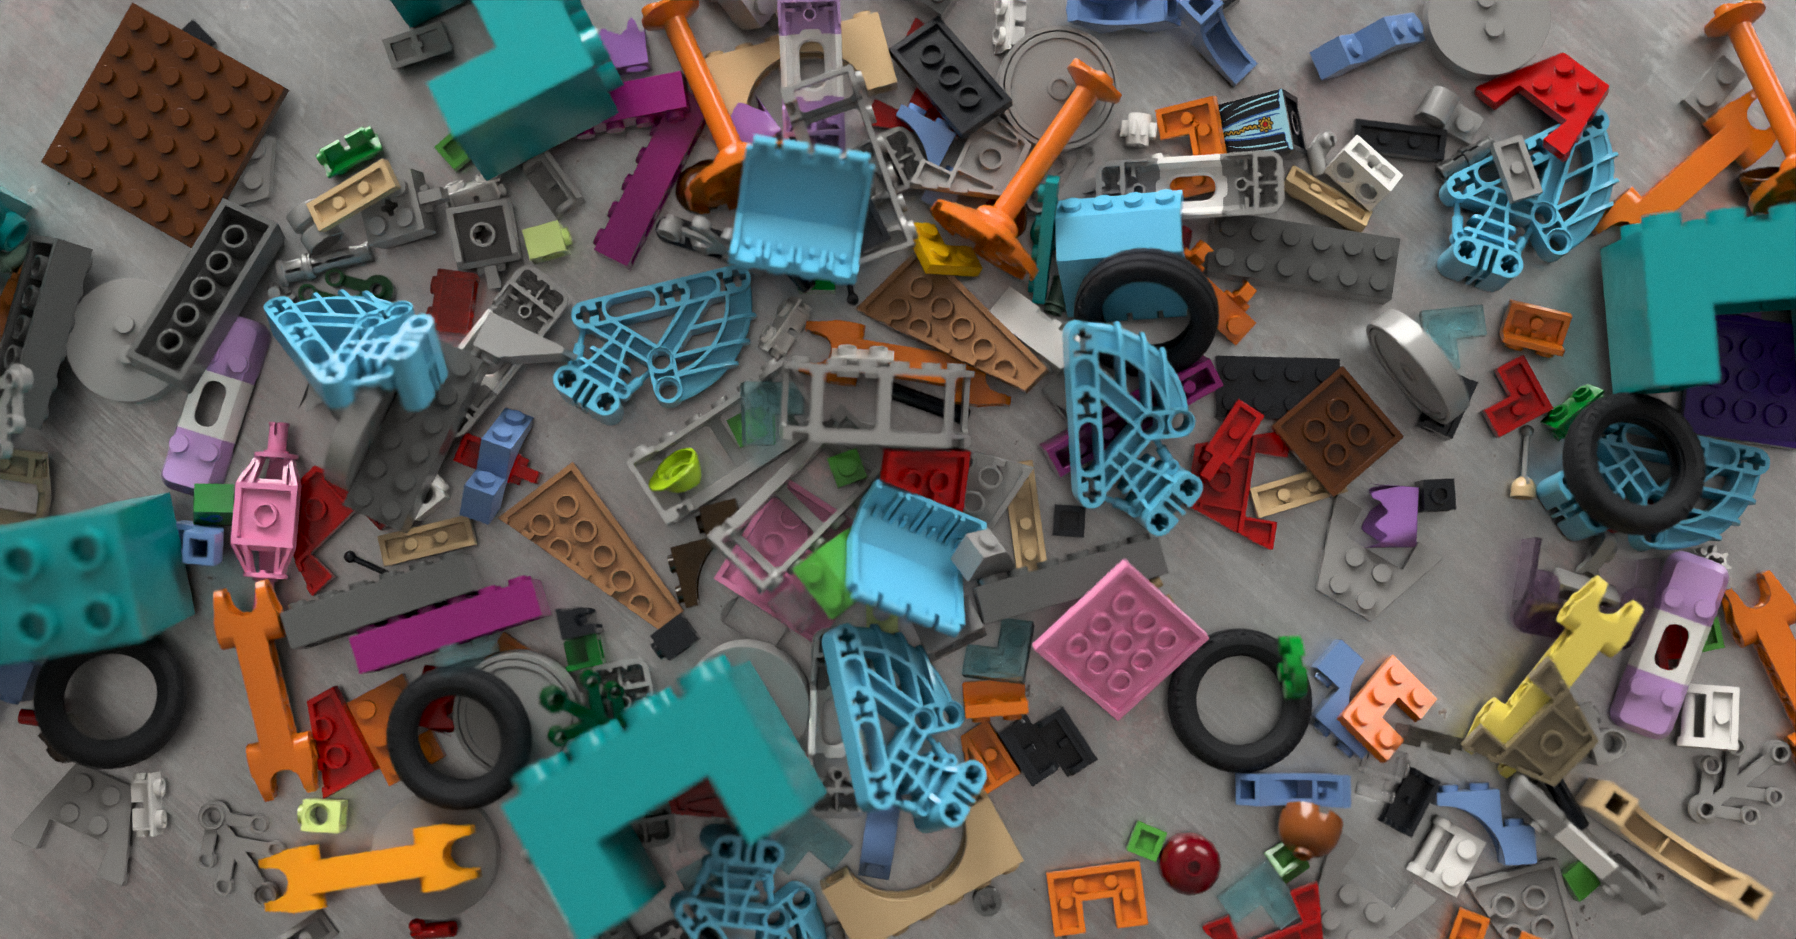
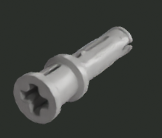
(309, 271)

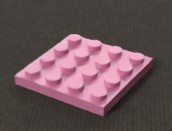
(777, 536)
(1120, 640)

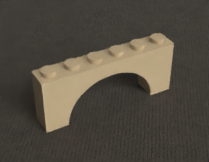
(863, 46)
(1714, 879)
(877, 913)

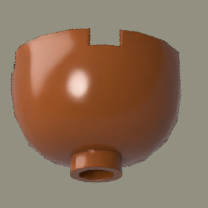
(1308, 831)

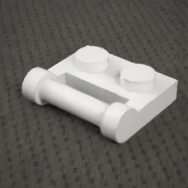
(1720, 718)
(1455, 859)

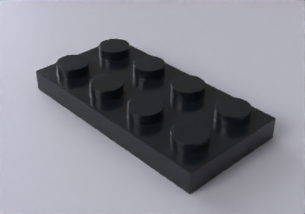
(950, 77)
(1268, 383)

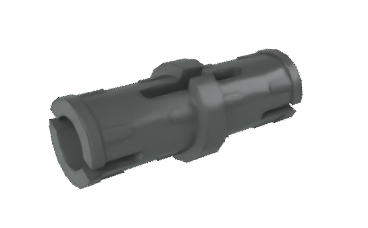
(1464, 158)

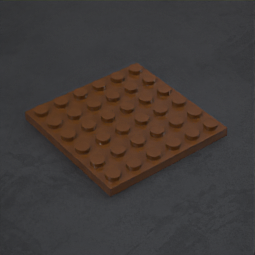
(164, 125)

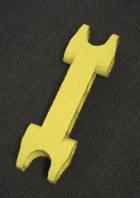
(1584, 636)

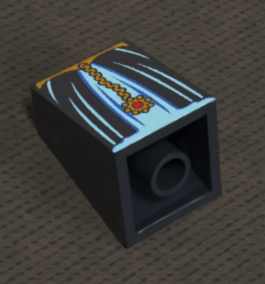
(1264, 123)

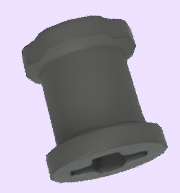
(988, 910)

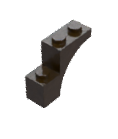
(690, 557)

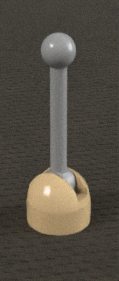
(1524, 487)

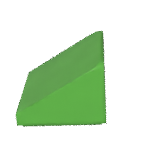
(1285, 863)
(1579, 880)

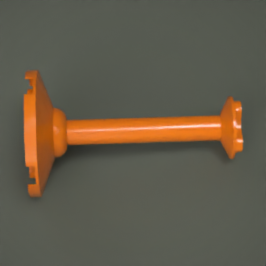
(1736, 23)
(722, 180)
(994, 226)

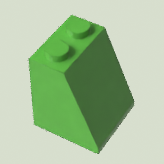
(825, 576)

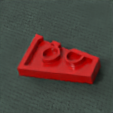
(929, 472)
(340, 744)

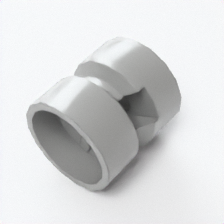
(311, 238)

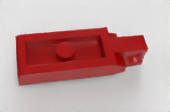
(1229, 439)
(469, 452)

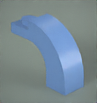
(200, 543)
(1285, 787)
(879, 841)

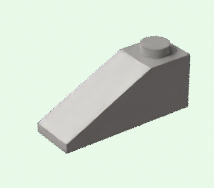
(517, 345)

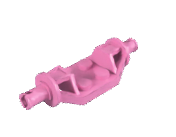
(267, 510)

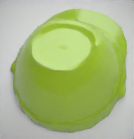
(677, 472)

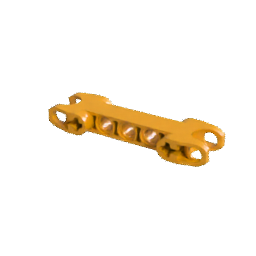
(312, 877)

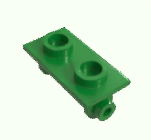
(362, 147)
(1563, 415)

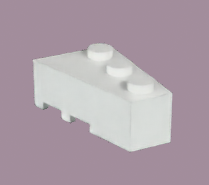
(1032, 328)

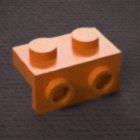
(1534, 328)
(993, 698)

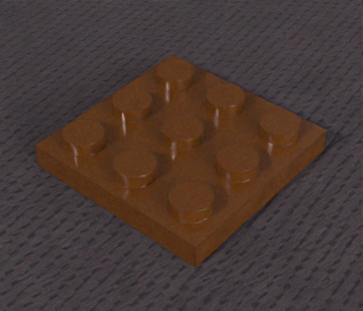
(1337, 431)

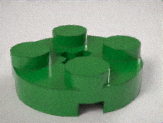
(1291, 669)

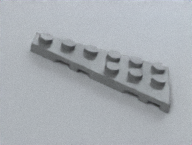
(990, 480)
(1526, 900)

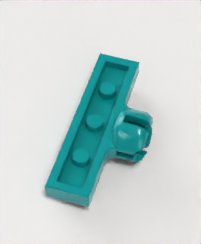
(1044, 238)

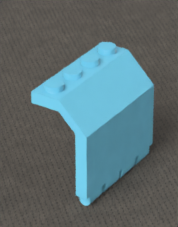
(801, 210)
(1107, 224)
(903, 557)

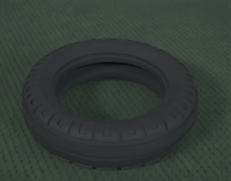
(1160, 268)
(1675, 436)
(1189, 727)
(121, 752)
(414, 767)

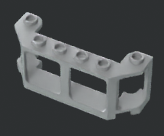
(801, 120)
(712, 419)
(881, 434)
(777, 488)

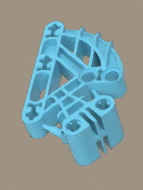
(1485, 249)
(372, 342)
(599, 378)
(1631, 480)
(1154, 489)
(937, 787)
(737, 871)

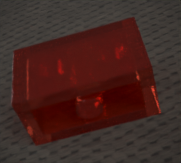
(453, 301)

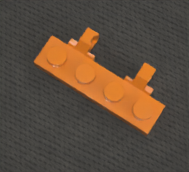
(1233, 319)

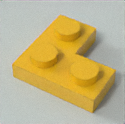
(942, 258)

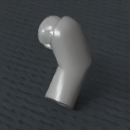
(1318, 150)

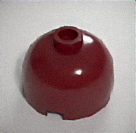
(1189, 863)

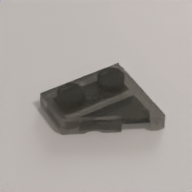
(1441, 742)

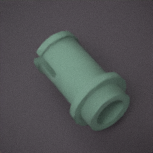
(13, 259)
(1055, 302)

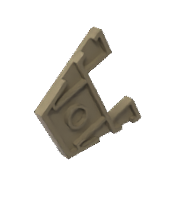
(1549, 741)

